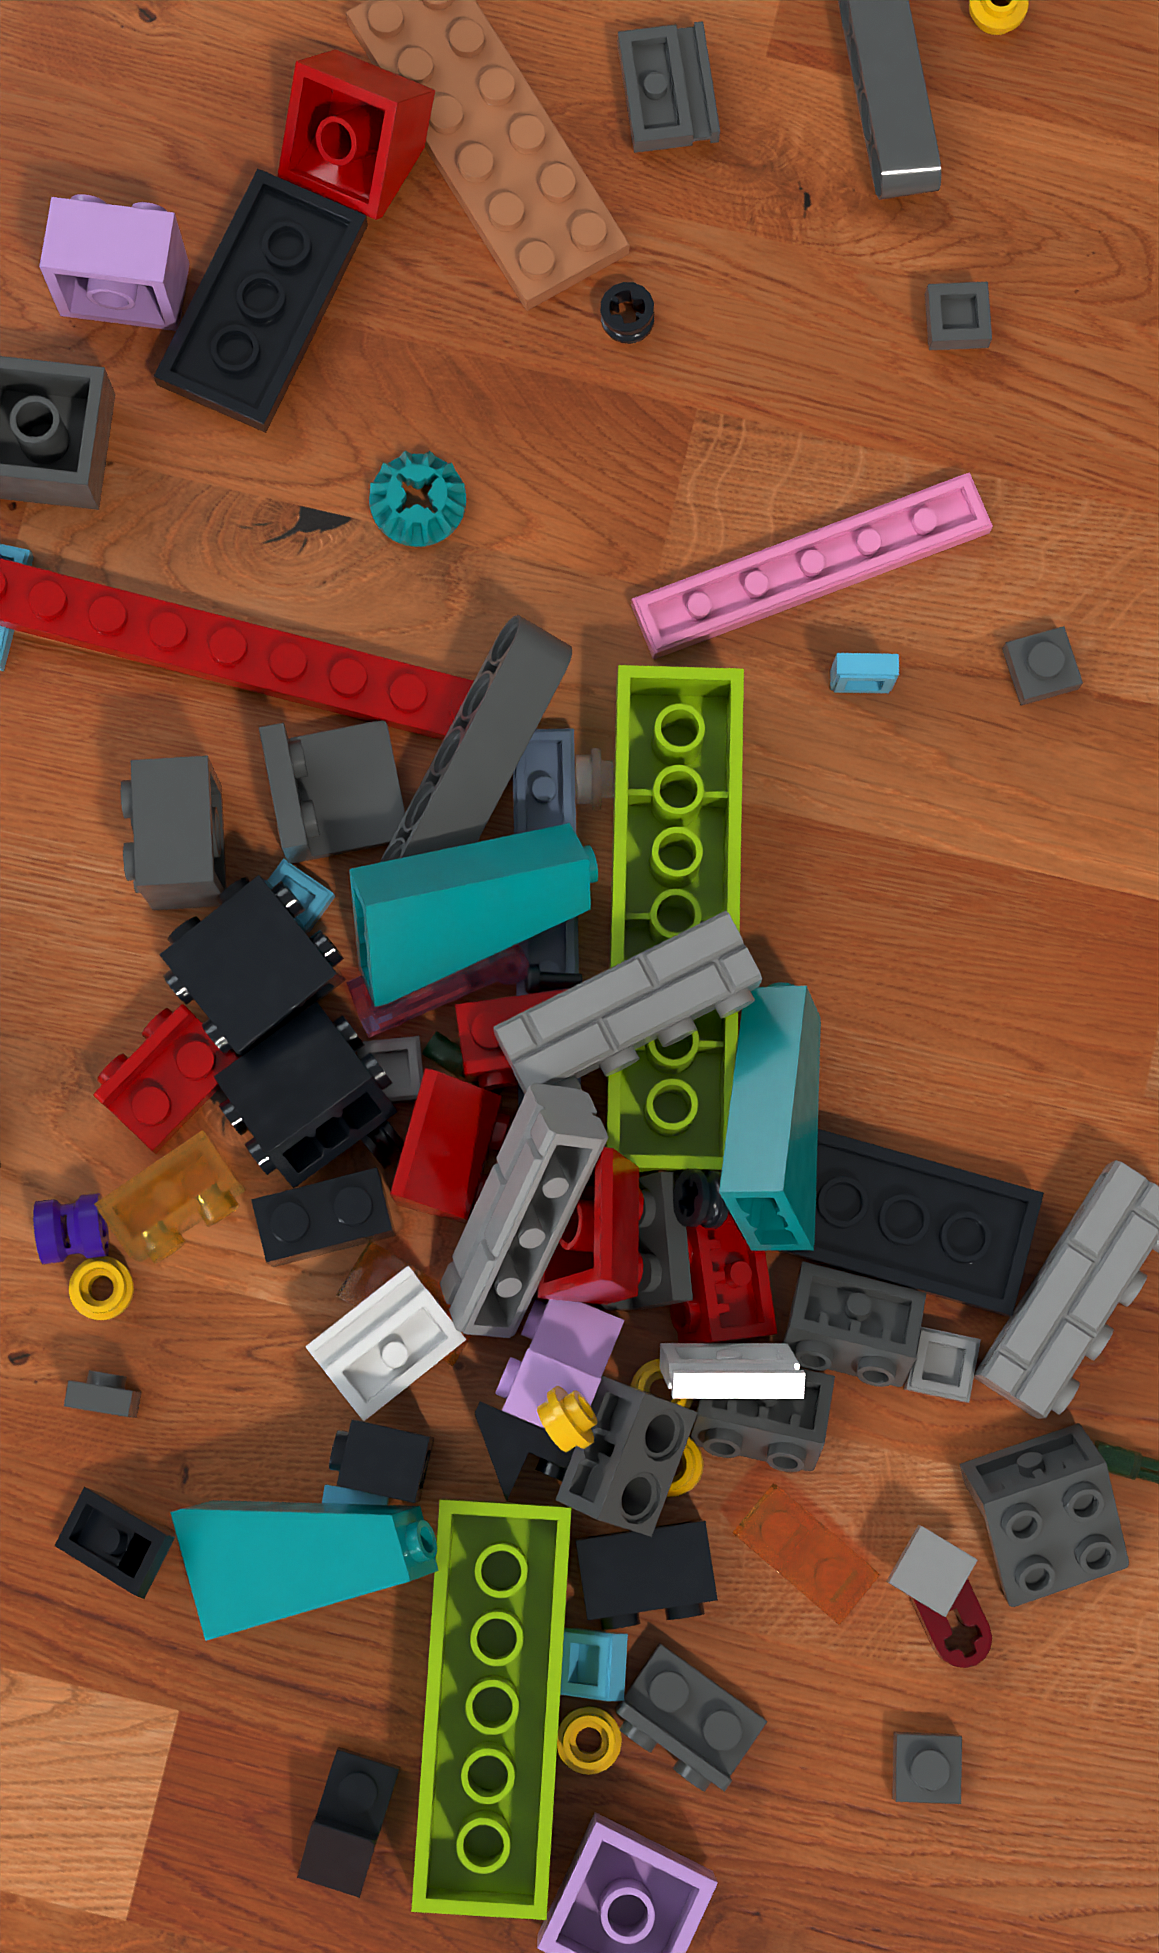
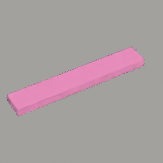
(811, 565)

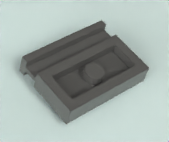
(668, 87)

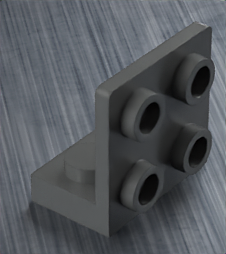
(333, 789)
(1048, 1513)

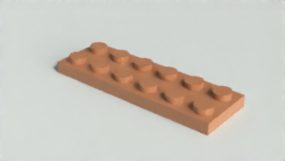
(495, 144)

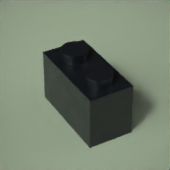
(323, 1217)
(381, 1460)
(645, 1573)

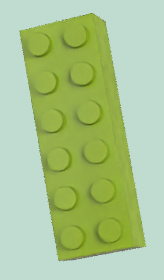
(492, 1710)

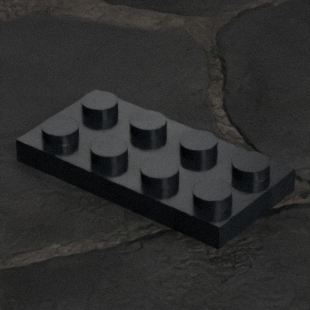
(261, 300)
(921, 1224)

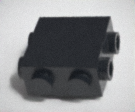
(251, 964)
(305, 1095)

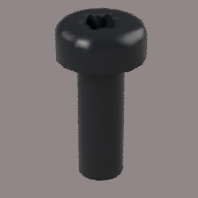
(537, 978)

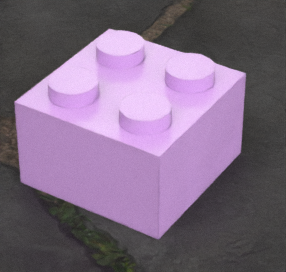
(115, 262)
(626, 1896)

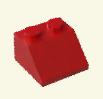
(353, 131)
(448, 1147)
(599, 1247)

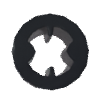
(640, 300)
(383, 1143)
(698, 1199)

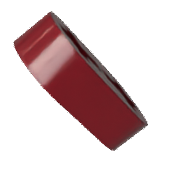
(969, 1615)

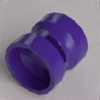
(70, 1229)

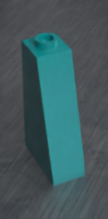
(462, 904)
(774, 1121)
(287, 1558)

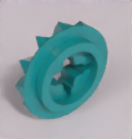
(417, 525)

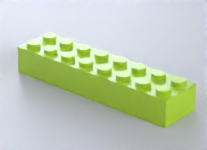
(671, 871)

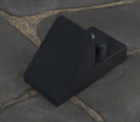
(511, 1441)
(115, 1541)
(348, 1822)

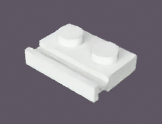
(385, 1343)
(731, 1370)

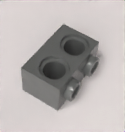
(632, 1458)

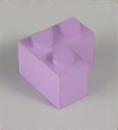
(566, 1351)

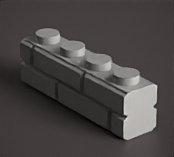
(631, 1006)
(523, 1210)
(1075, 1294)

